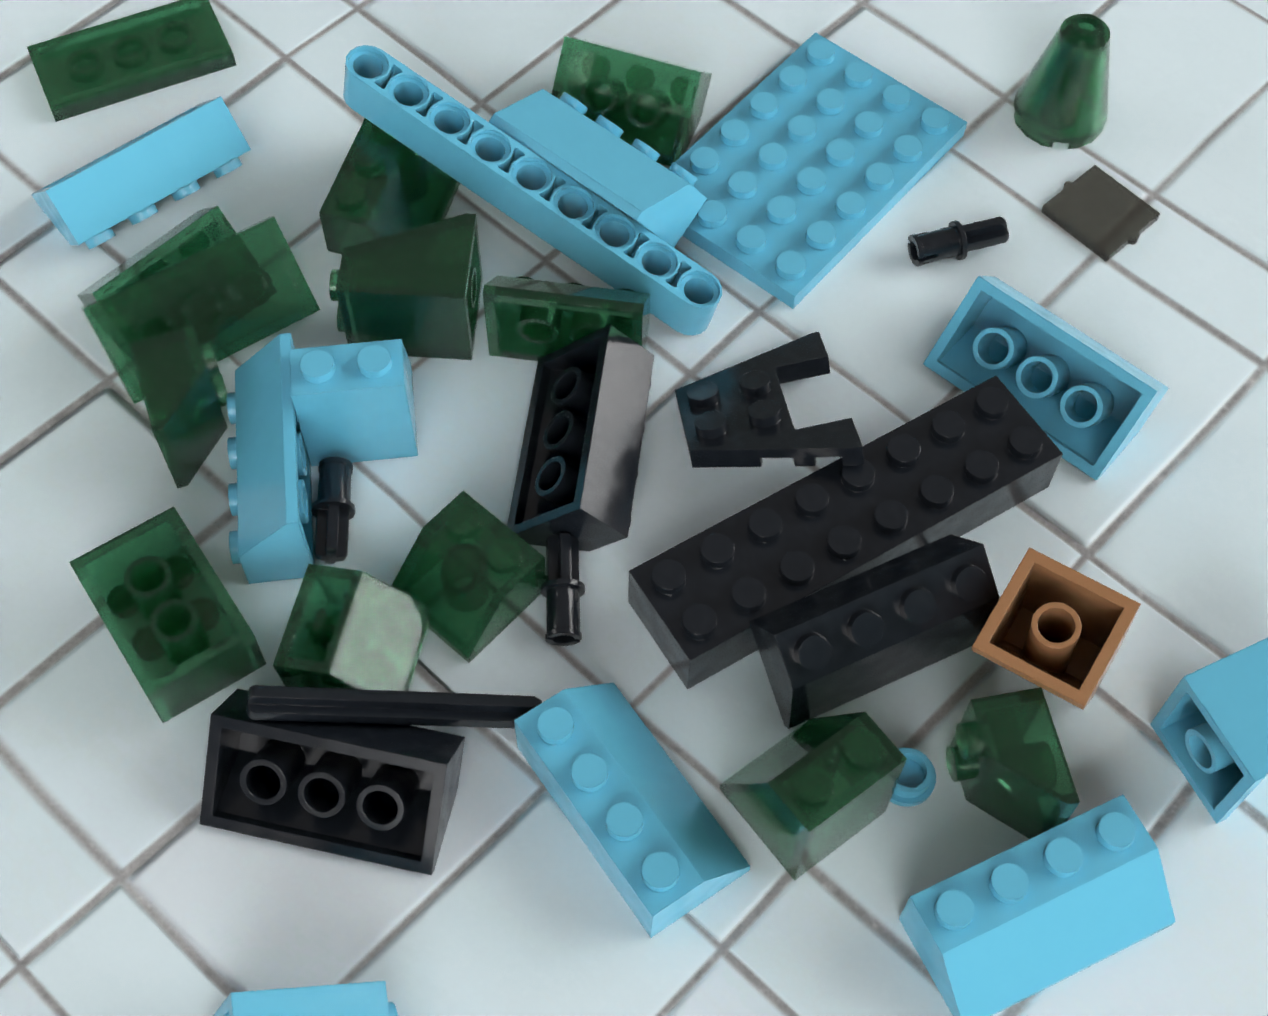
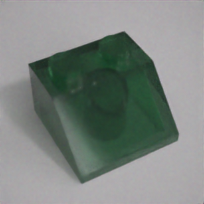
(181, 398)
(470, 575)
(1013, 762)

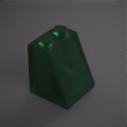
(413, 289)
(817, 787)

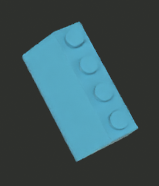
(604, 163)
(144, 172)
(1063, 378)
(272, 470)
(628, 803)
(1040, 910)

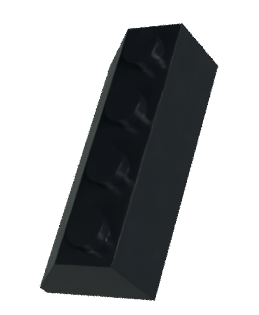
(583, 441)
(875, 627)
(332, 785)

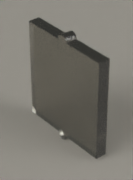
(1100, 213)

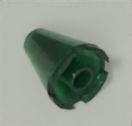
(1068, 86)

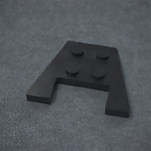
(744, 417)

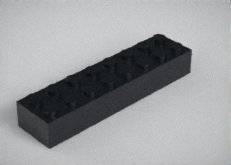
(916, 486)

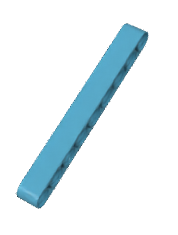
(529, 189)

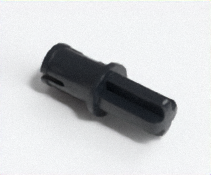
(956, 240)
(333, 510)
(562, 590)

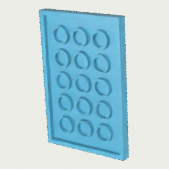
(811, 166)

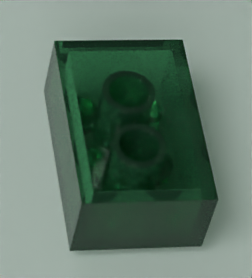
(169, 613)

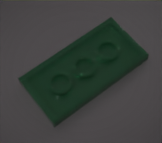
(130, 57)
(226, 291)

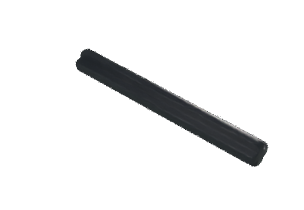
(386, 707)

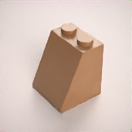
(1056, 628)

